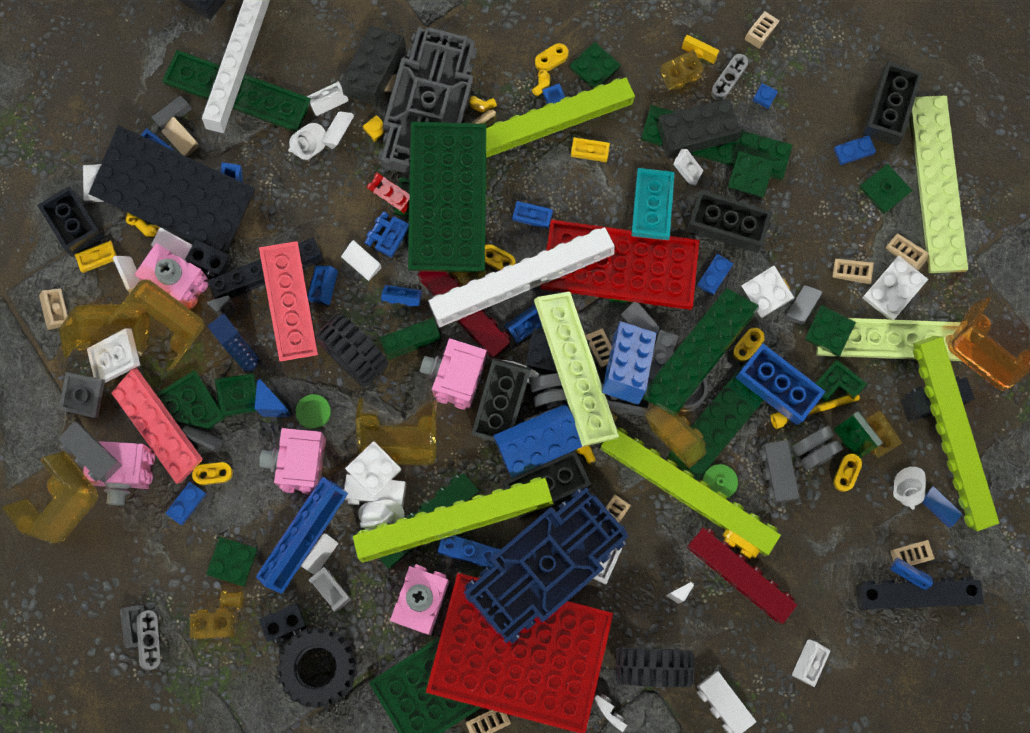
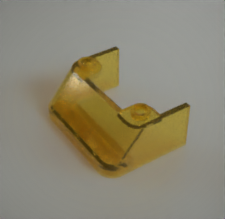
(165, 309)
(88, 325)
(400, 443)
(71, 501)

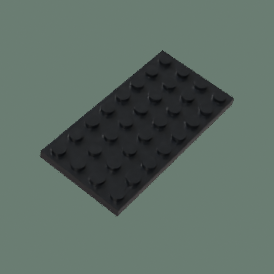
(171, 190)

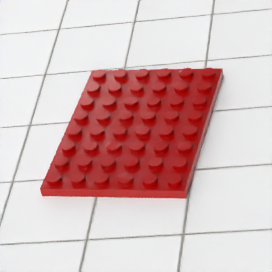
(539, 677)

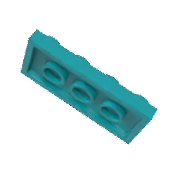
(653, 204)

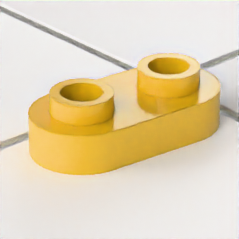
(552, 57)
(498, 258)
(748, 345)
(213, 473)
(847, 473)
(747, 549)

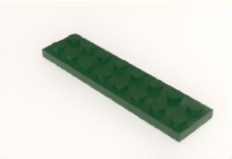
(254, 95)
(727, 153)
(700, 352)
(721, 422)

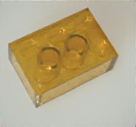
(677, 435)

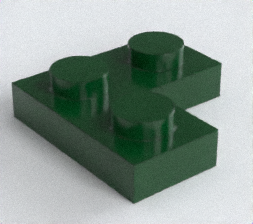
(840, 377)

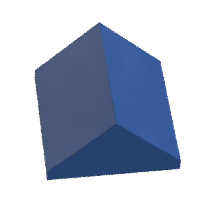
(267, 403)

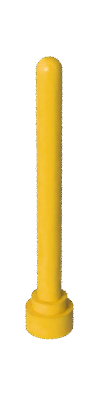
(779, 420)

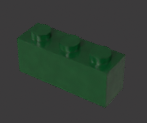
(410, 339)

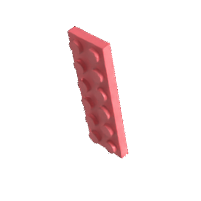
(288, 301)
(156, 426)

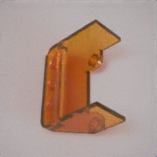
(984, 354)

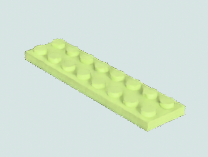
(892, 338)
(576, 368)

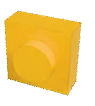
(374, 128)

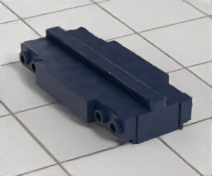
(546, 565)

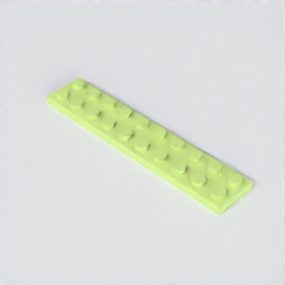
(938, 185)

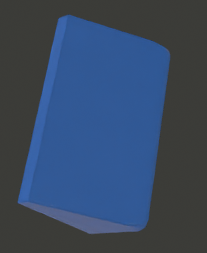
(322, 285)
(524, 324)
(941, 507)
(911, 574)

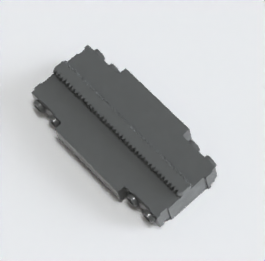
(428, 88)

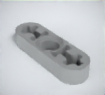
(729, 84)
(141, 646)

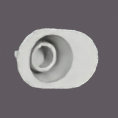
(307, 141)
(910, 486)
(379, 512)

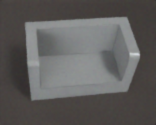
(330, 589)

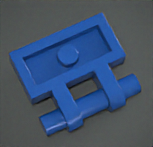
(392, 236)

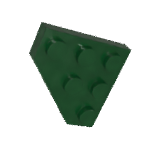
(191, 402)

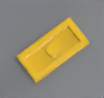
(701, 49)
(590, 149)
(95, 256)

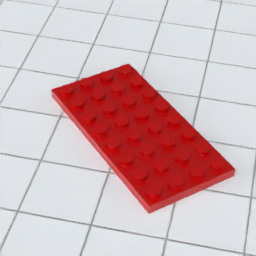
(638, 271)

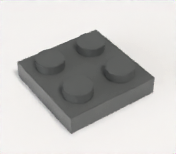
(81, 394)

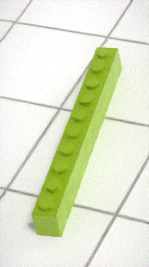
(558, 116)
(955, 433)
(690, 491)
(452, 520)

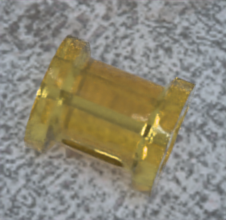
(231, 599)

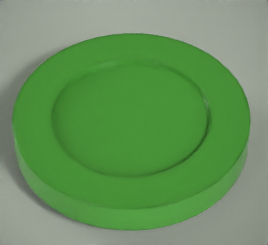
(313, 411)
(721, 479)

